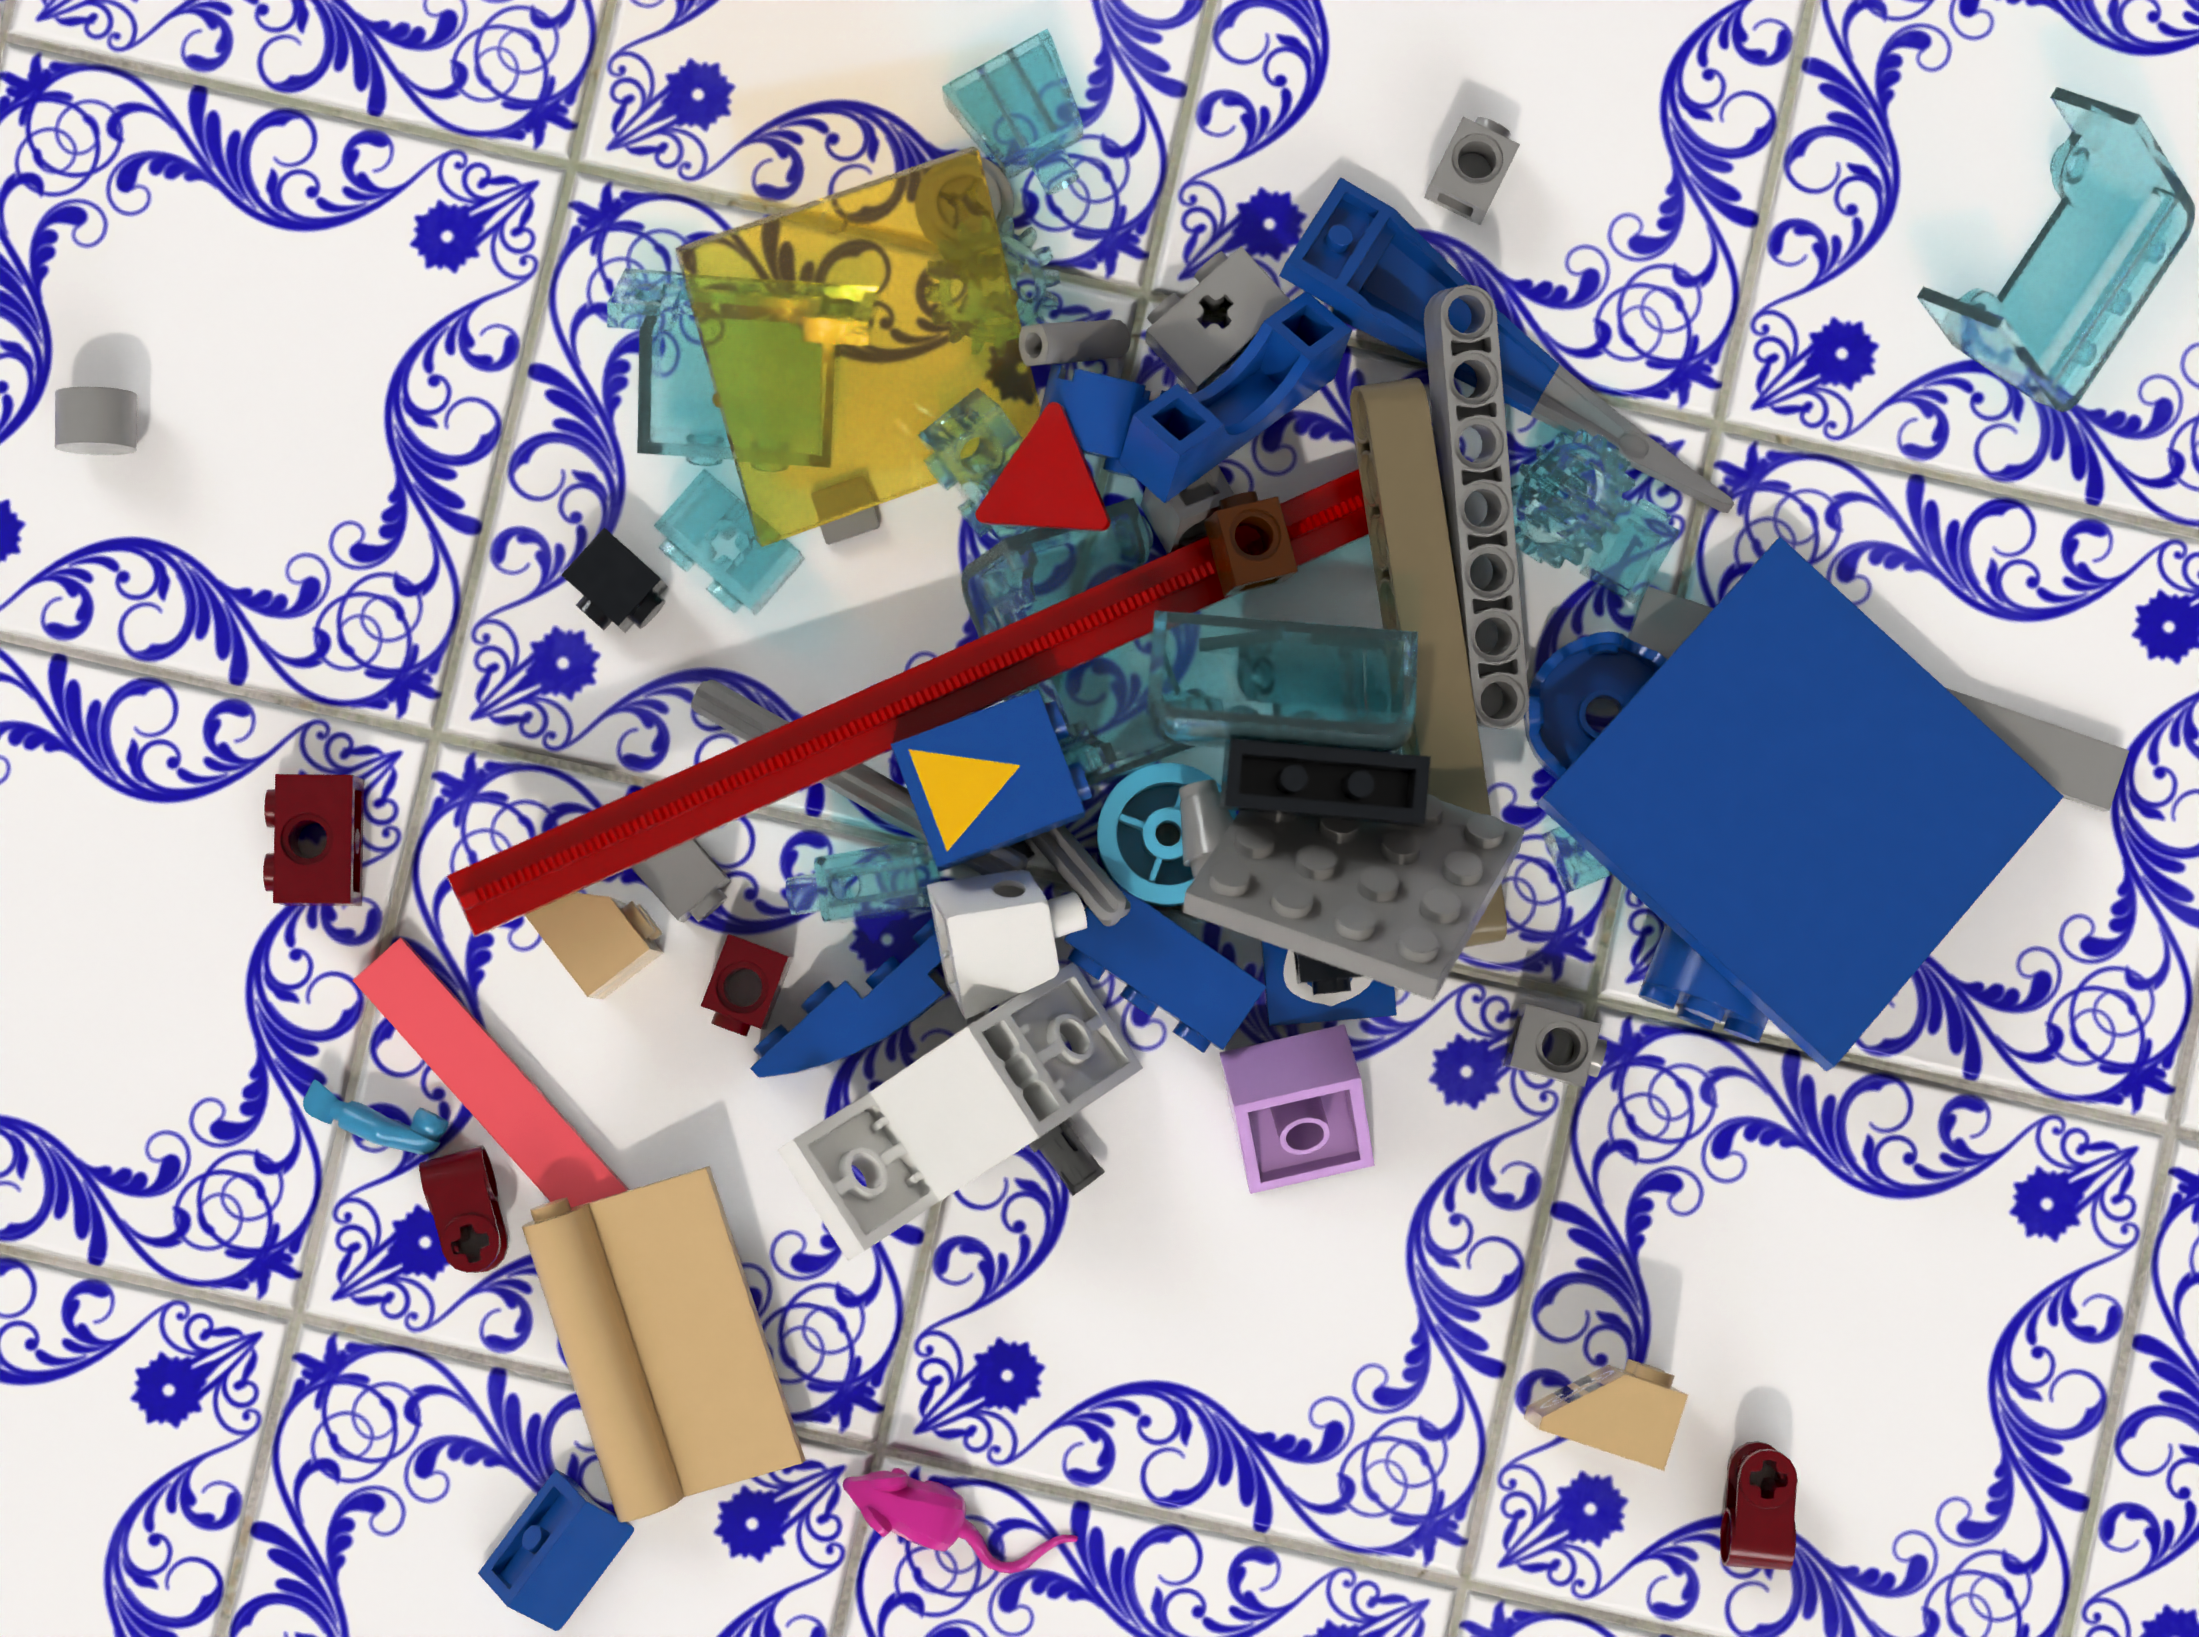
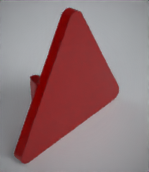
(1046, 482)

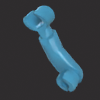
(373, 1126)

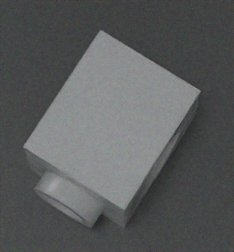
(1465, 194)
(1183, 516)
(685, 881)
(1526, 1045)

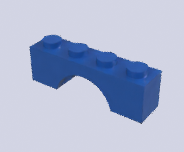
(1189, 434)

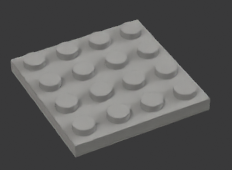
(1359, 892)

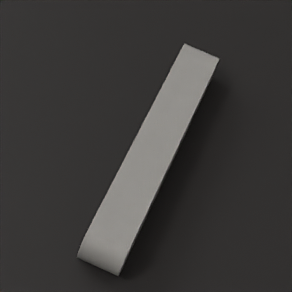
(1487, 475)

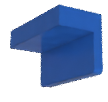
(555, 1552)

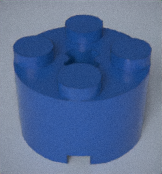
(1098, 411)
(1704, 995)

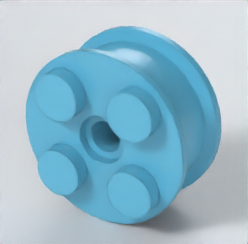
(1129, 829)

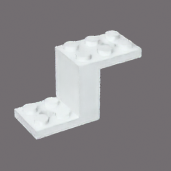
(960, 1110)

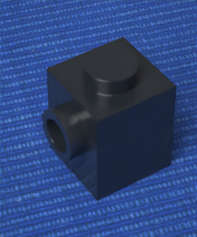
(615, 584)

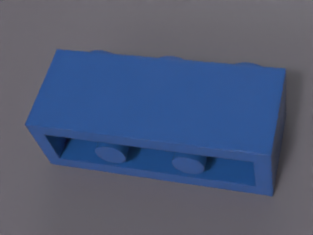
(1168, 971)

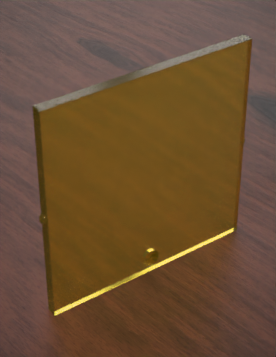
(852, 335)

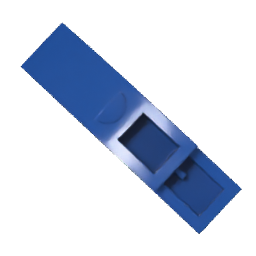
(846, 1023)

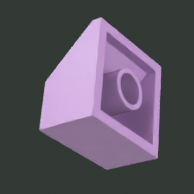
(1297, 1108)

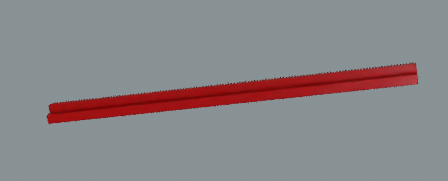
(880, 715)

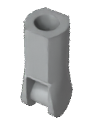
(1073, 342)

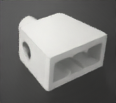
(999, 935)

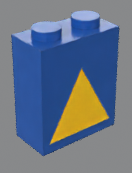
(992, 779)

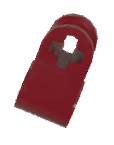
(463, 1196)
(1759, 1521)

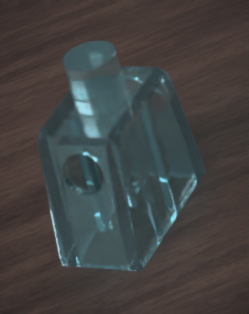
(1021, 112)
(890, 884)

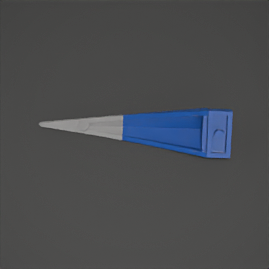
(1381, 278)

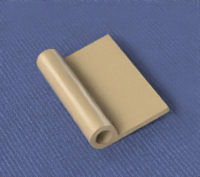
(662, 1342)

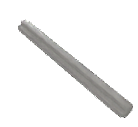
(858, 784)

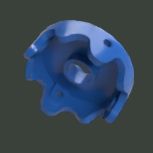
(1572, 677)

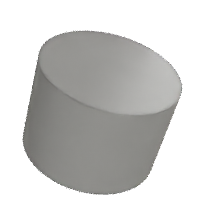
(95, 420)

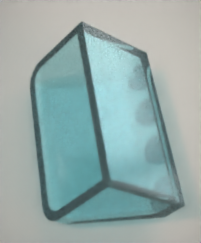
(1280, 683)

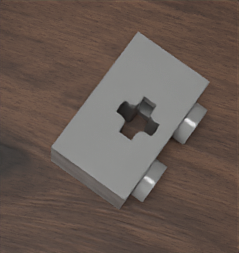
(1204, 354)

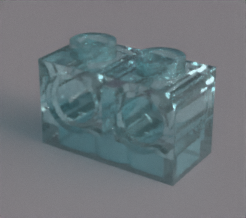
(975, 475)

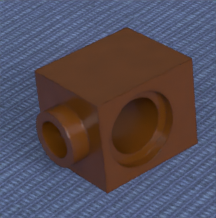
(1240, 570)

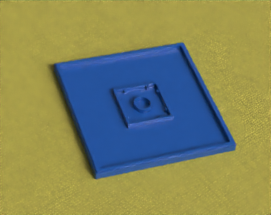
(1801, 803)

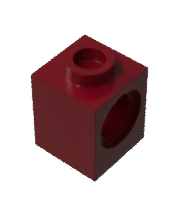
(738, 956)

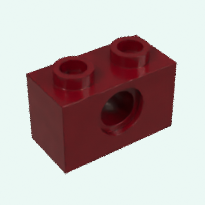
(334, 874)

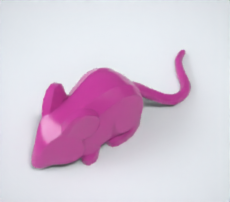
(928, 1516)

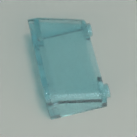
(1103, 697)

